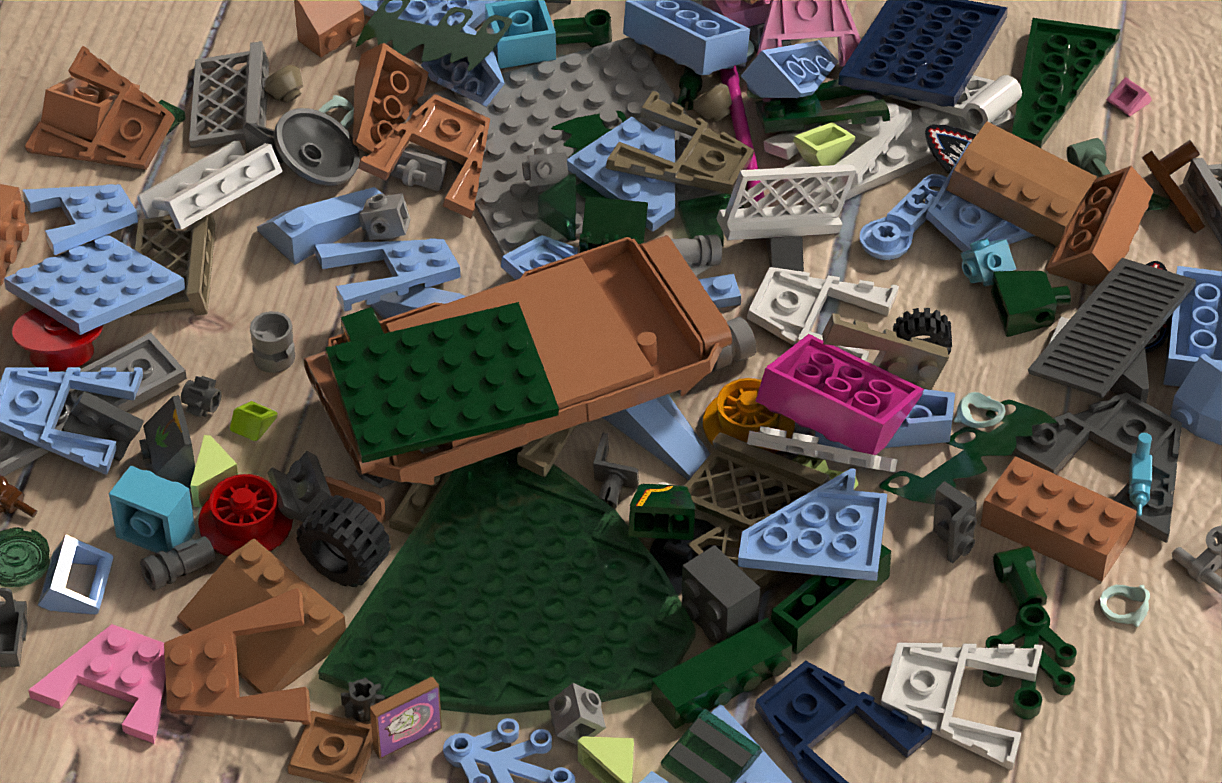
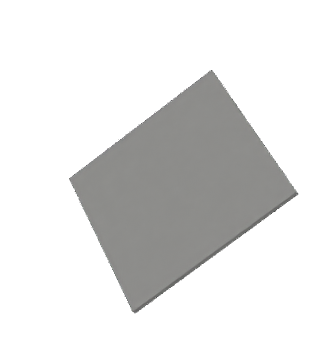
(542, 96)

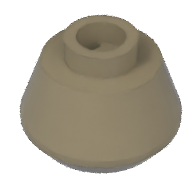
(284, 83)
(714, 102)

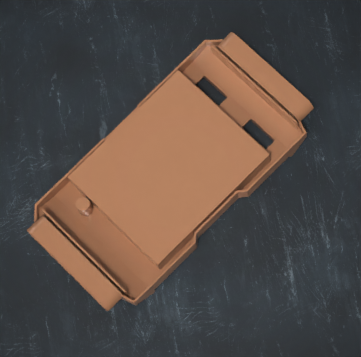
(609, 333)

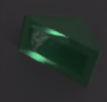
(558, 207)

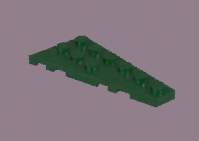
(1055, 71)

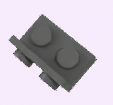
(103, 420)
(300, 488)
(954, 520)

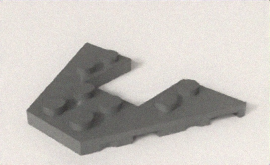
(1116, 428)

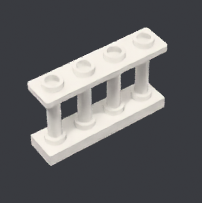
(210, 183)

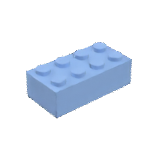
(687, 33)
(1195, 325)

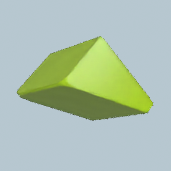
(252, 420)

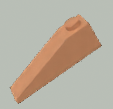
(384, 94)

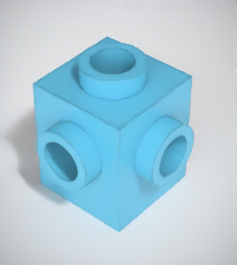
(986, 259)

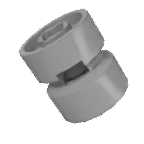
(272, 341)
(742, 344)

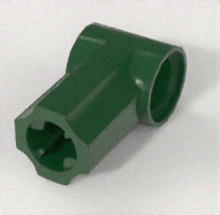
(592, 29)
(1018, 570)

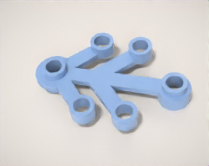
(504, 760)

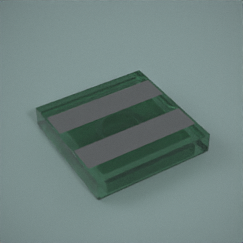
(710, 752)

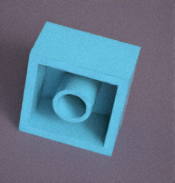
(528, 38)
(151, 511)

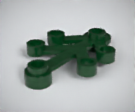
(1033, 631)

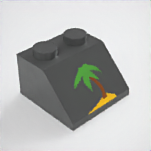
(169, 444)

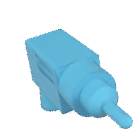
(1141, 473)

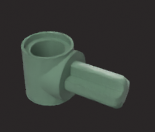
(1089, 156)

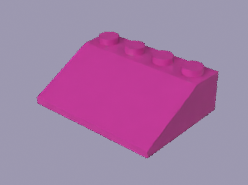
(837, 395)

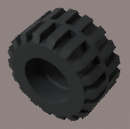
(343, 541)

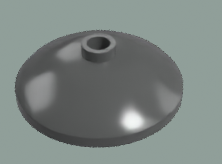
(316, 147)

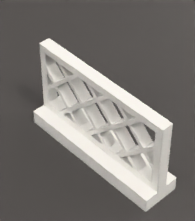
(787, 217)

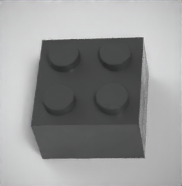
(719, 595)

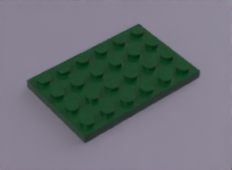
(441, 382)

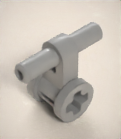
(1205, 565)

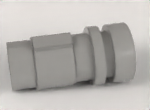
(700, 250)

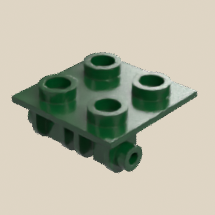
(612, 220)

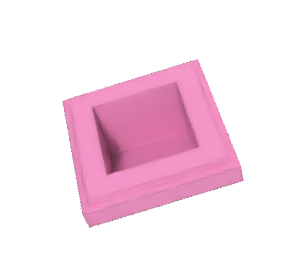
(1129, 97)

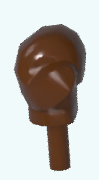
(12, 499)

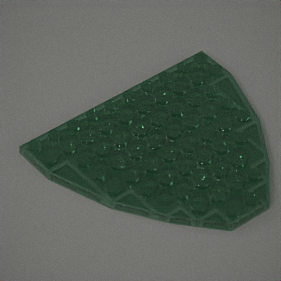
(514, 598)

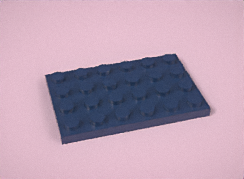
(923, 49)

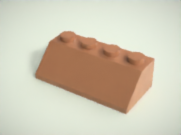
(1102, 228)

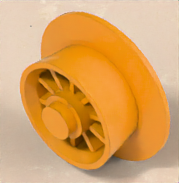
(737, 413)

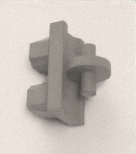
(420, 169)

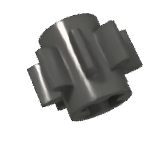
(201, 396)
(360, 699)

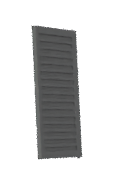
(1112, 327)

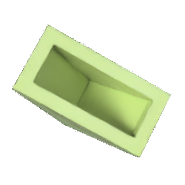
(823, 144)
(211, 468)
(607, 758)

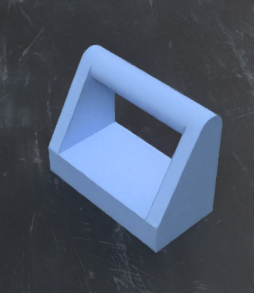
(55, 596)

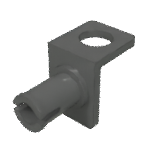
(612, 474)

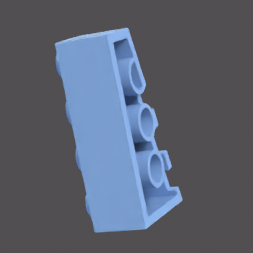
(926, 423)

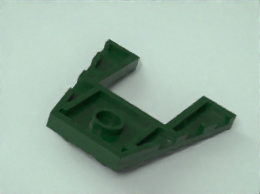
(794, 113)

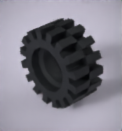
(925, 325)

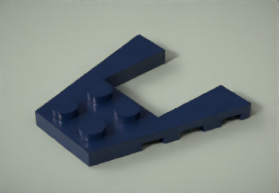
(813, 704)

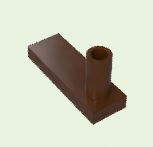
(1164, 168)

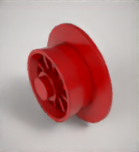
(51, 342)
(243, 510)

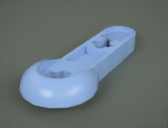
(900, 222)

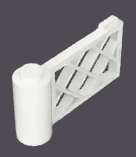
(983, 103)

